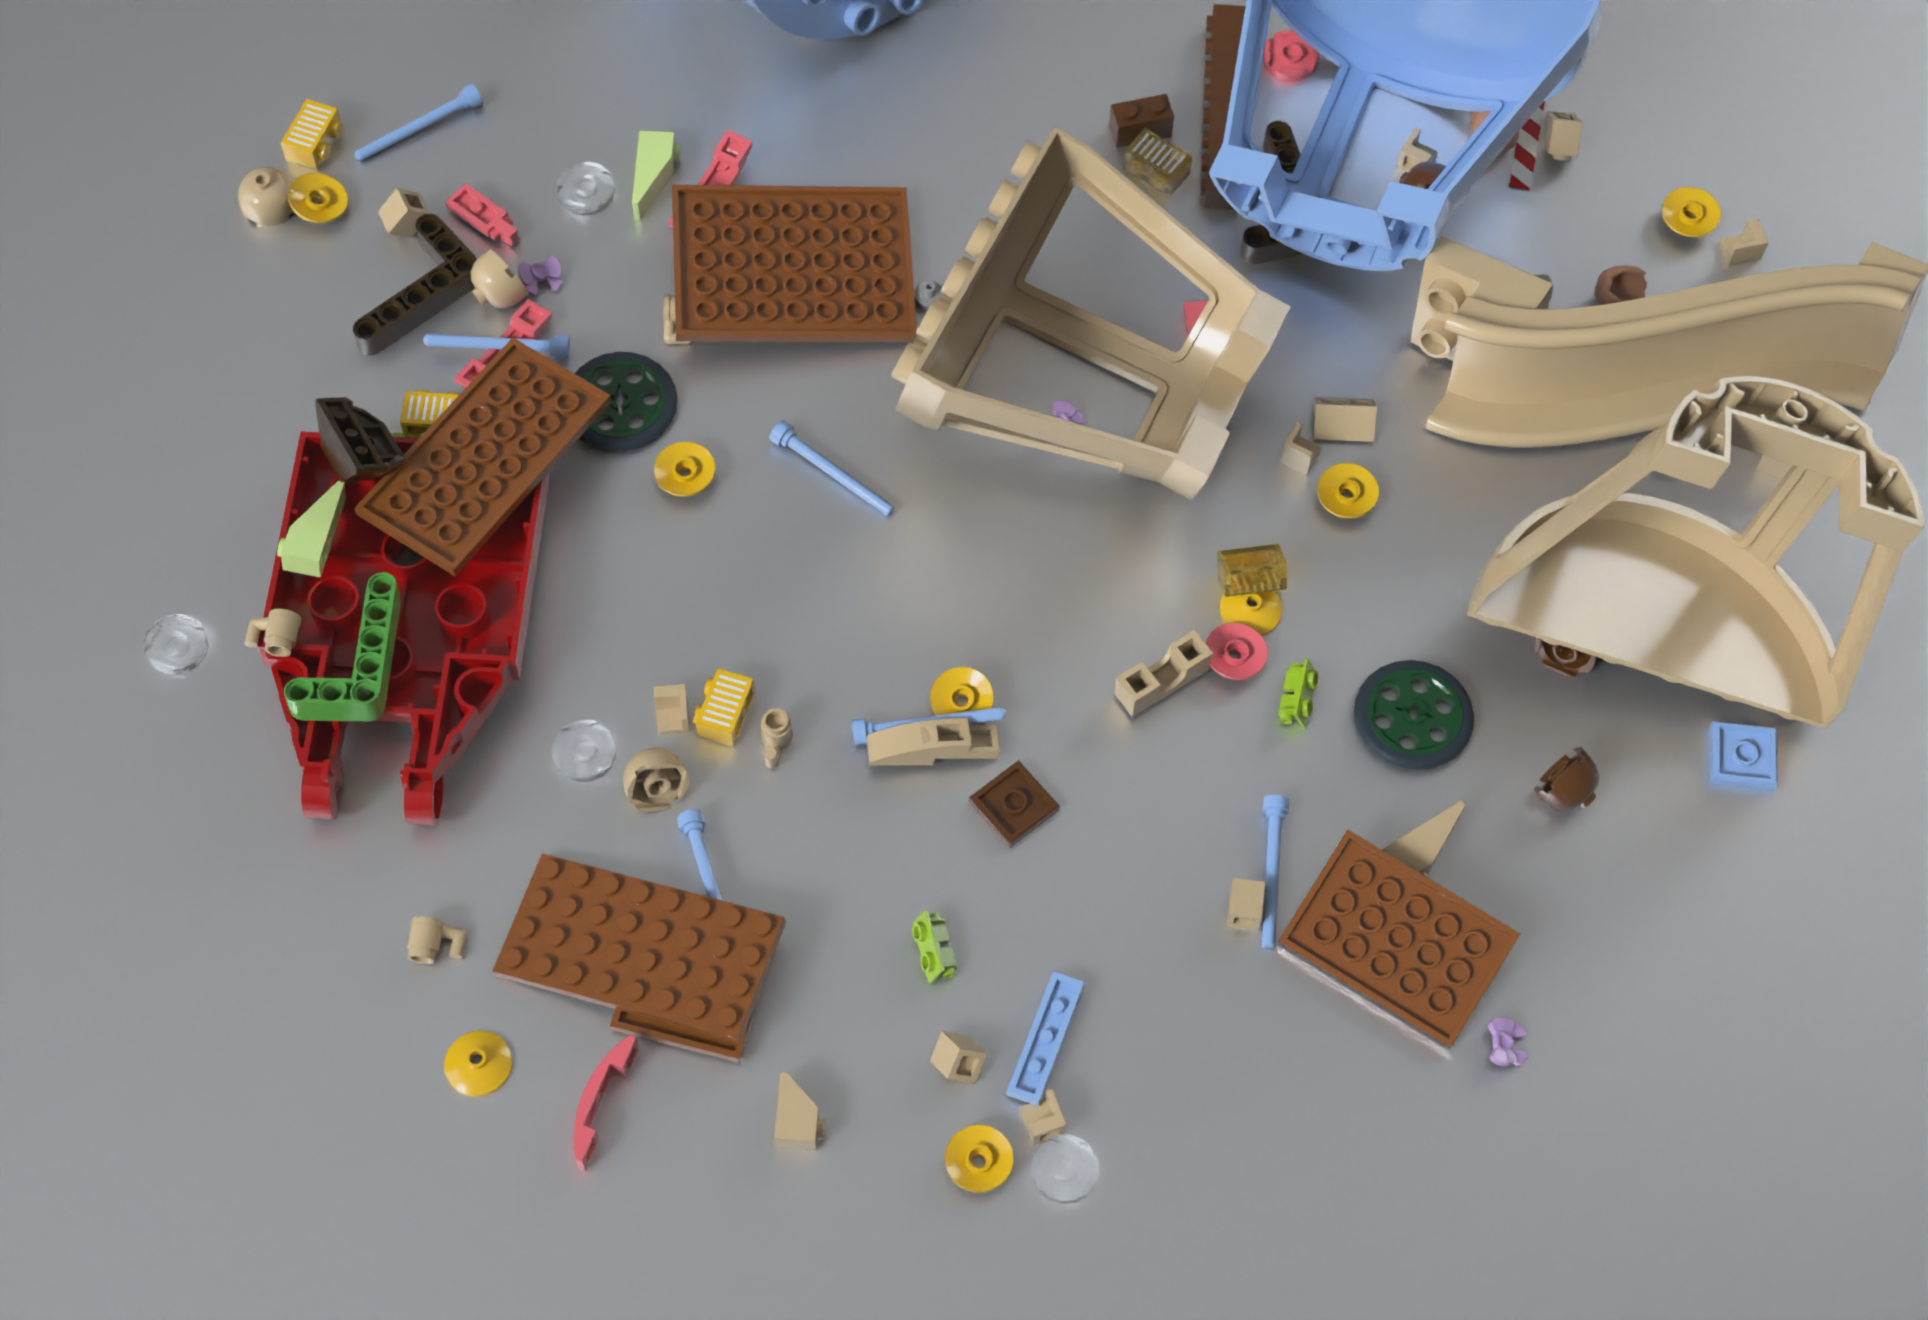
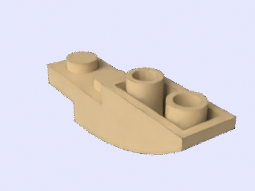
(930, 740)

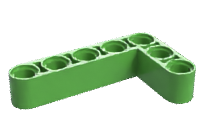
(372, 655)

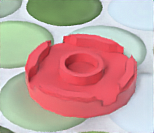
(1289, 57)

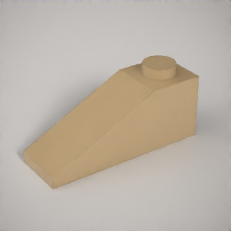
(1424, 844)

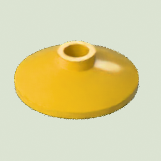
(320, 189)
(1695, 203)
(684, 458)
(1351, 480)
(1262, 617)
(958, 683)
(482, 1077)
(984, 1143)

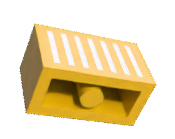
(312, 134)
(422, 409)
(724, 707)

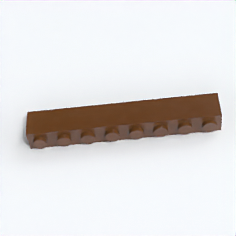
(1223, 49)

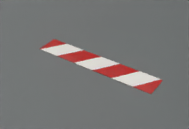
(1526, 151)

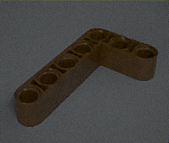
(1280, 142)
(424, 290)

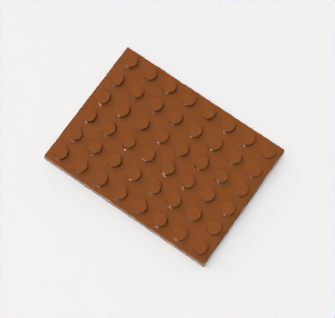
(792, 264)

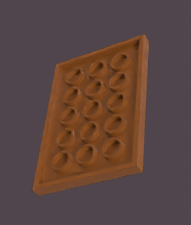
(1399, 938)

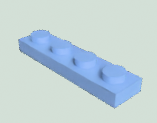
(1045, 1038)

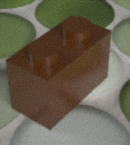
(1132, 116)

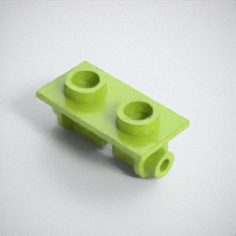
(1301, 681)
(929, 933)

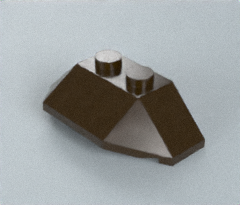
(355, 441)

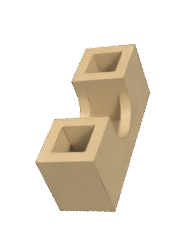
(1181, 664)

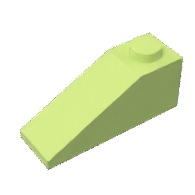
(653, 168)
(312, 534)

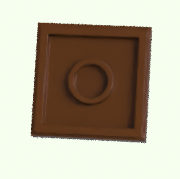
(1014, 804)

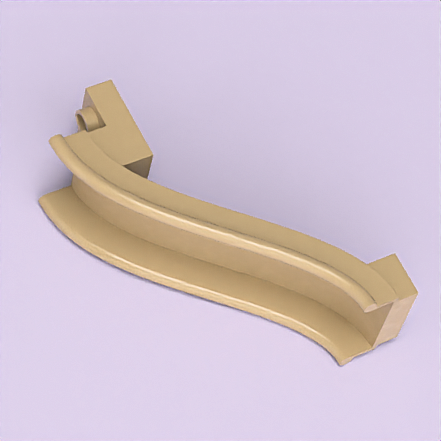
(1625, 366)

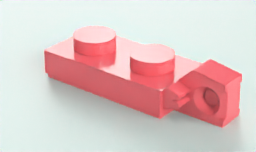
(483, 215)

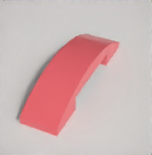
(728, 161)
(525, 323)
(616, 1062)

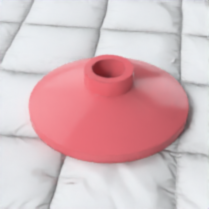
(1241, 641)

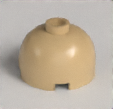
(265, 196)
(495, 282)
(654, 779)

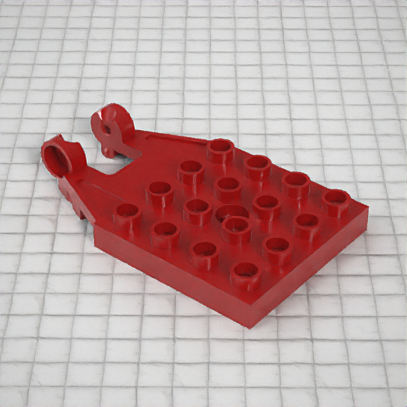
(453, 642)

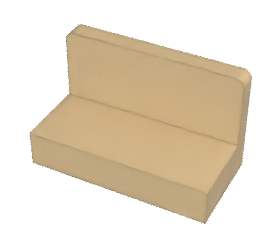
(1344, 419)

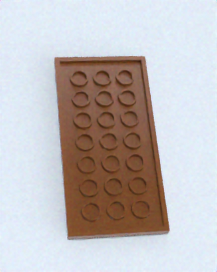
(483, 456)
(640, 947)

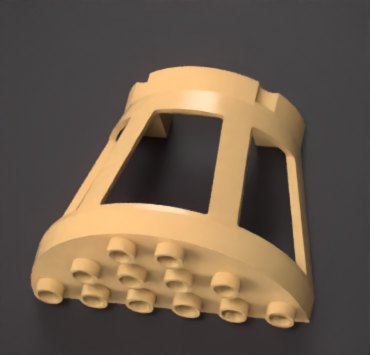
(1192, 387)
(1688, 594)

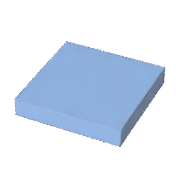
(1743, 755)

